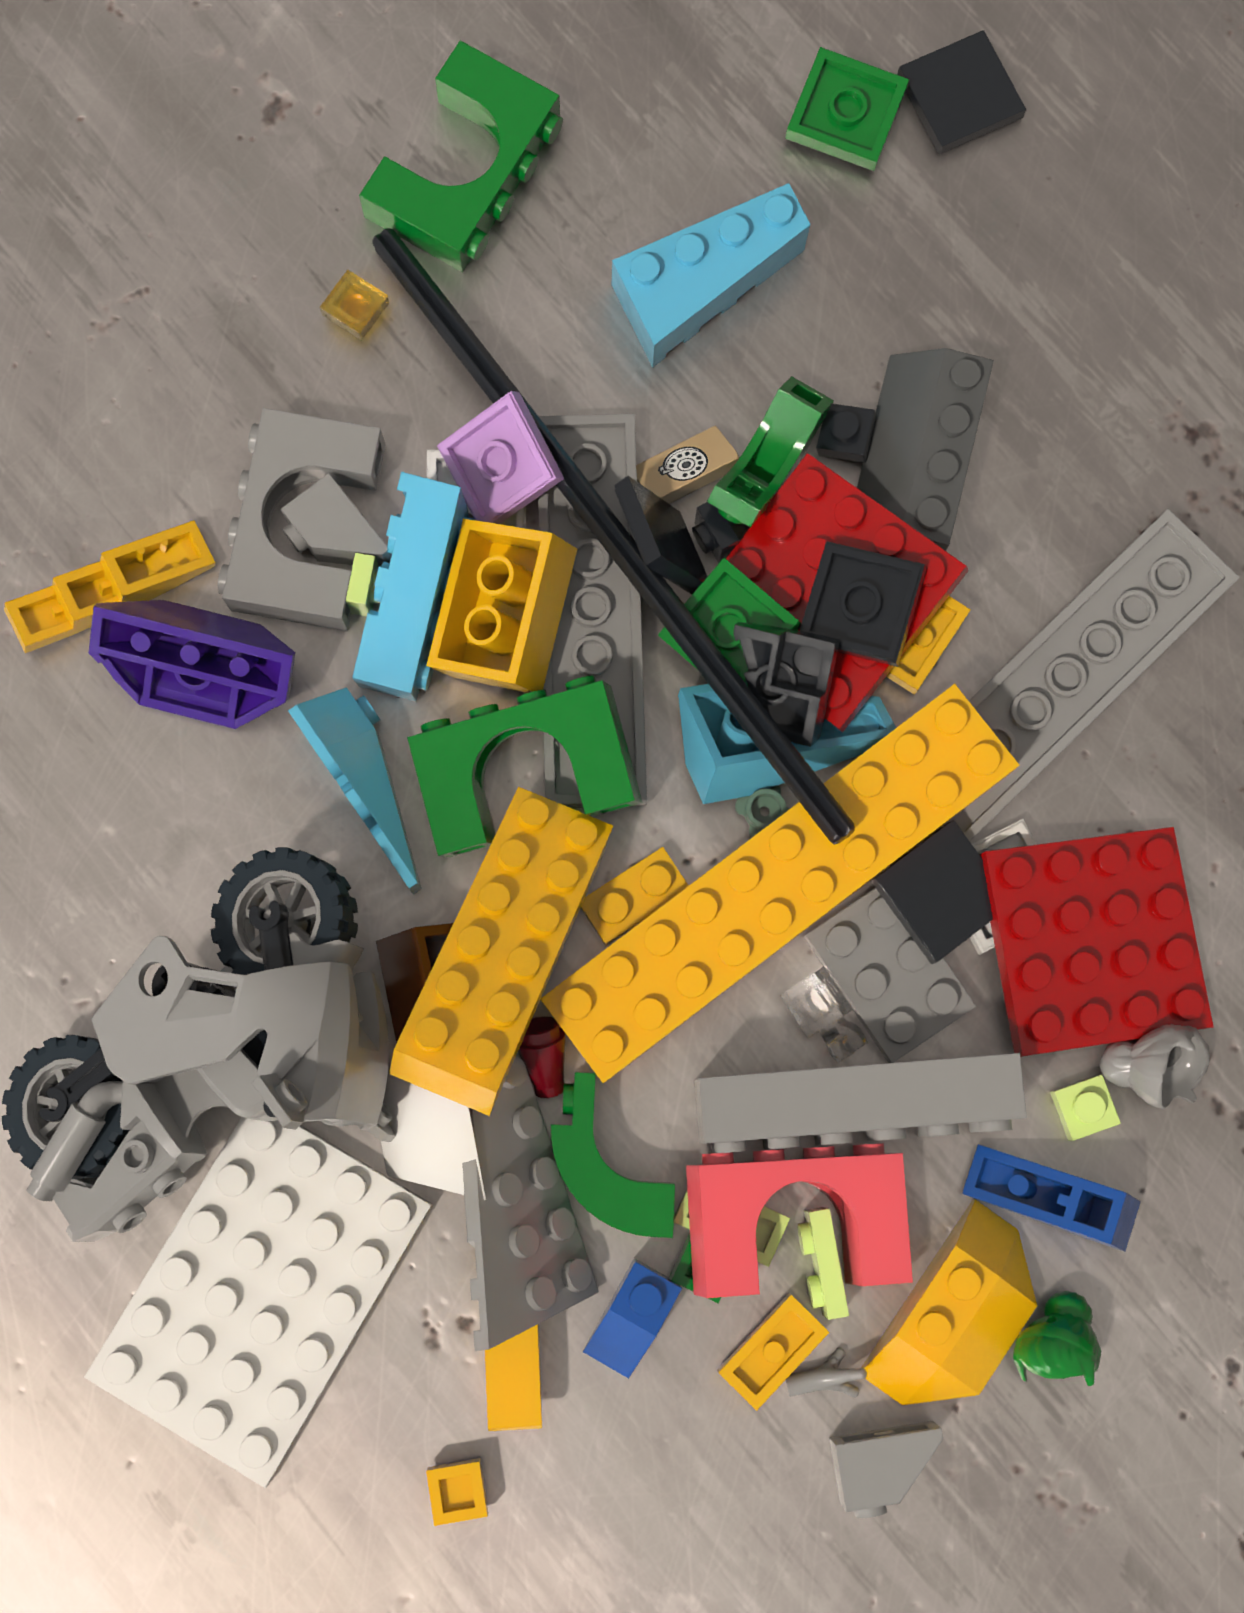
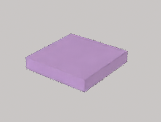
(500, 460)

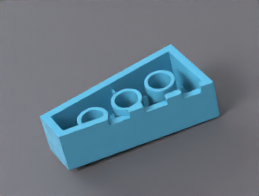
(705, 268)
(411, 588)

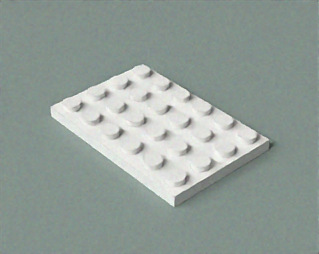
(258, 1294)

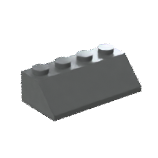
(925, 437)

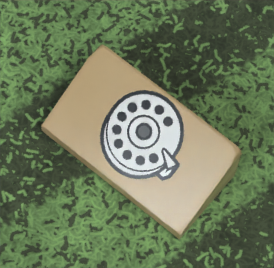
(688, 465)

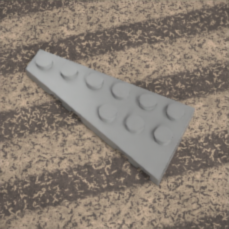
(525, 1230)

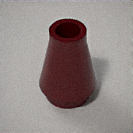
(544, 1056)

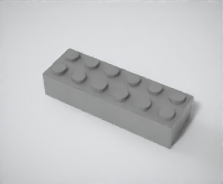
(860, 1098)

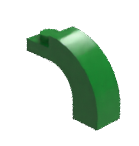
(772, 453)
(620, 1202)

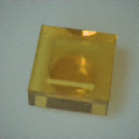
(354, 305)

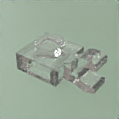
(821, 1008)

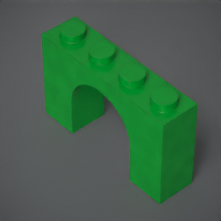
(456, 219)
(454, 758)

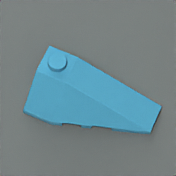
(353, 753)
(731, 766)

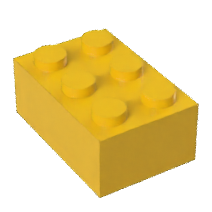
(502, 605)

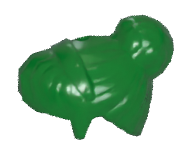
(1060, 1342)

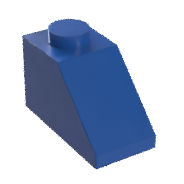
(632, 1318)

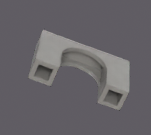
(287, 454)

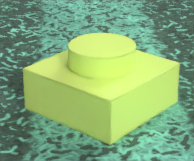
(361, 584)
(1085, 1107)

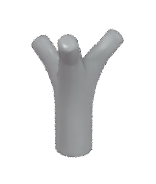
(826, 1378)

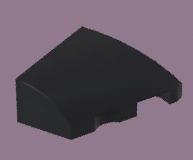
(789, 676)

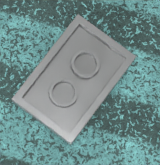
(888, 976)

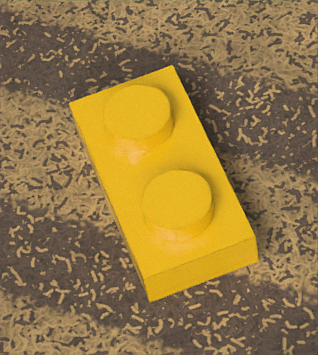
(929, 646)
(633, 896)
(773, 1351)

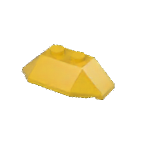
(957, 1315)

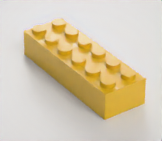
(500, 952)

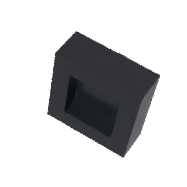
(846, 433)
(713, 532)

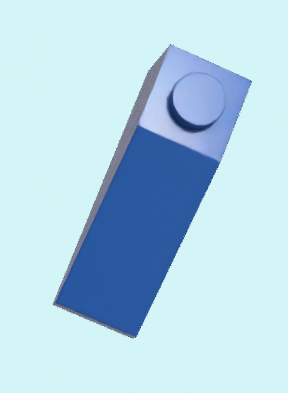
(1052, 1197)

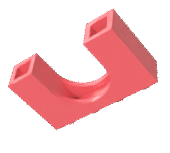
(730, 1195)

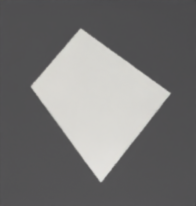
(430, 1137)

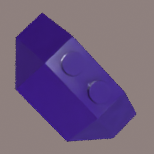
(192, 660)

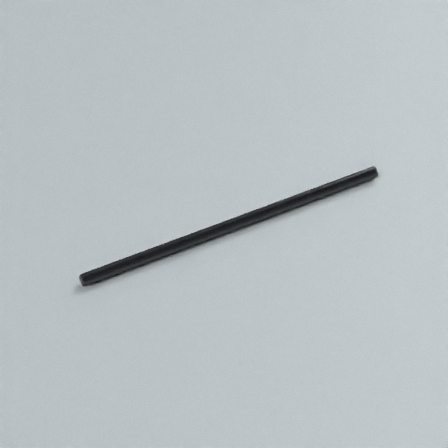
(625, 552)

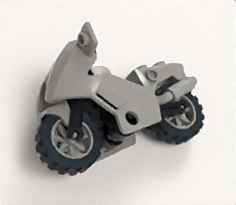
(284, 1047)

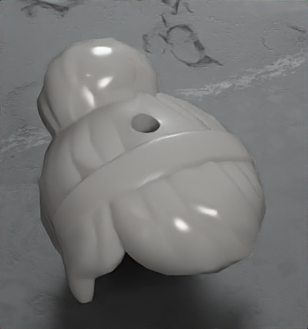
(1159, 1065)

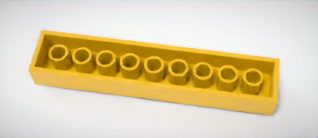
(777, 885)

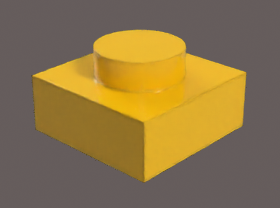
(457, 1492)

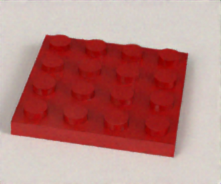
(786, 550)
(1094, 940)

